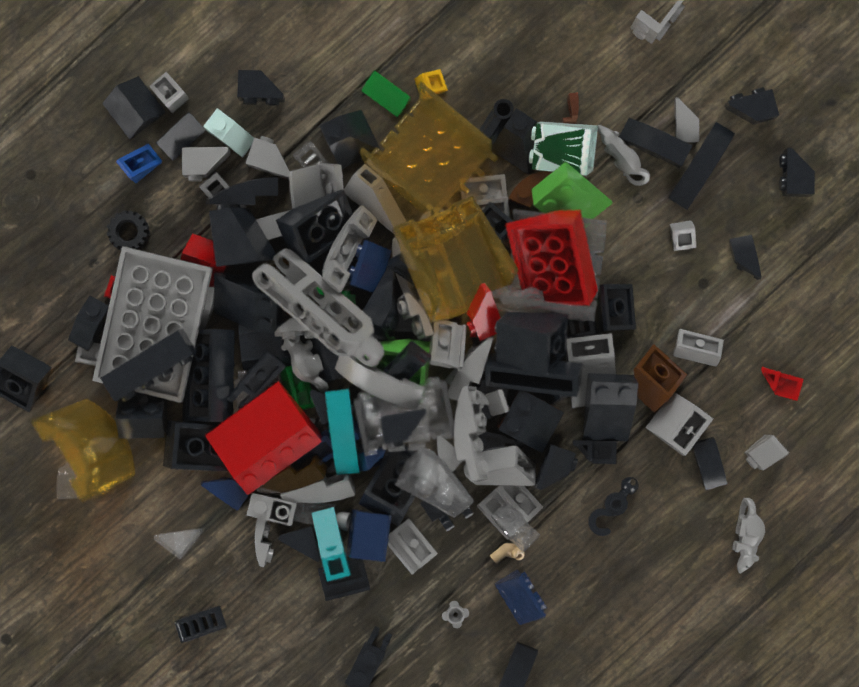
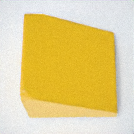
(433, 80)

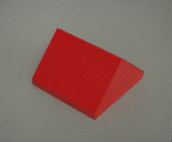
(201, 252)

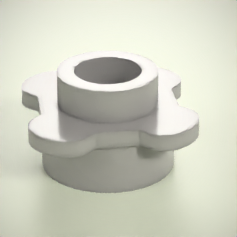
(462, 613)

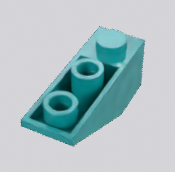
(331, 544)

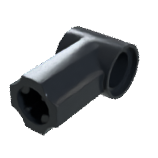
(494, 122)

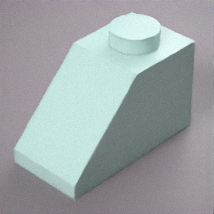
(229, 132)

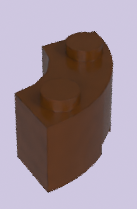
(522, 192)

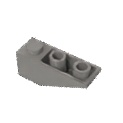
(371, 191)

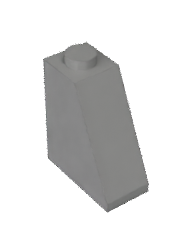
(507, 467)

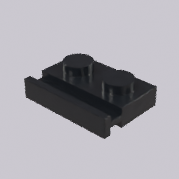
(348, 585)

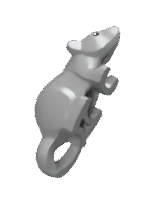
(625, 157)
(304, 363)
(751, 532)

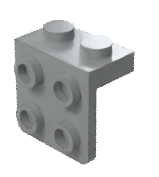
(647, 28)
(314, 182)

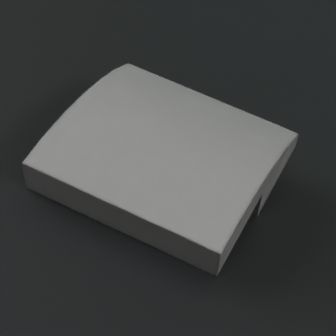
(487, 190)
(517, 496)

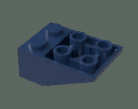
(519, 598)

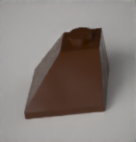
(657, 378)

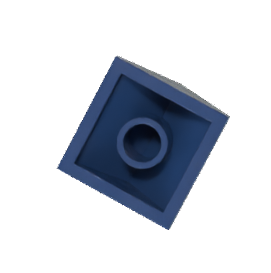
(368, 535)

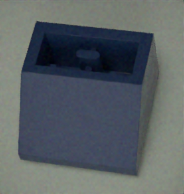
(370, 266)

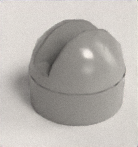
(343, 520)

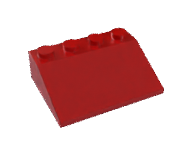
(554, 256)
(264, 438)

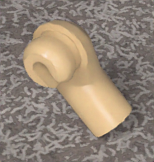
(507, 550)

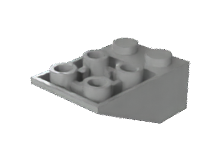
(596, 356)

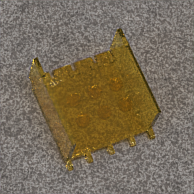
(430, 154)

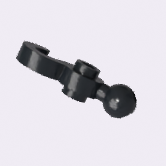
(614, 504)

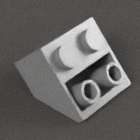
(679, 423)

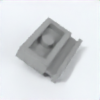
(447, 344)
(410, 546)

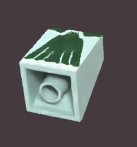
(563, 143)

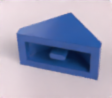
(139, 163)

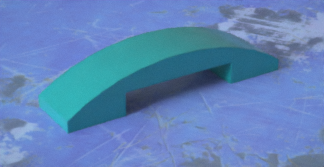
(342, 432)

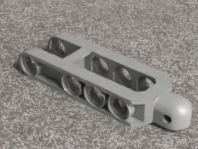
(307, 280)

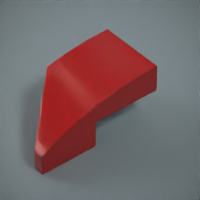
(783, 384)

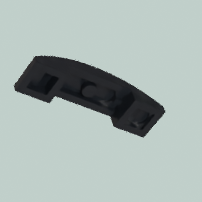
(701, 166)

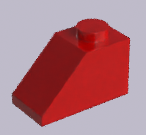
(482, 314)

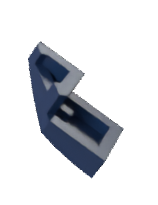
(227, 491)

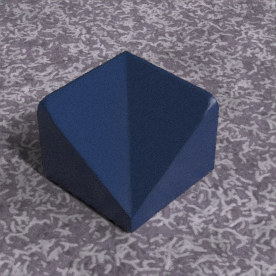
(370, 461)

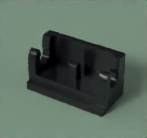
(407, 362)

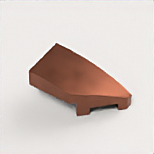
(573, 104)

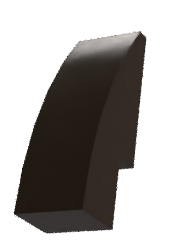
(296, 476)

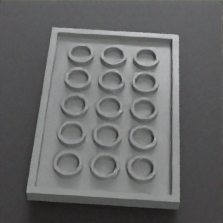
(147, 304)

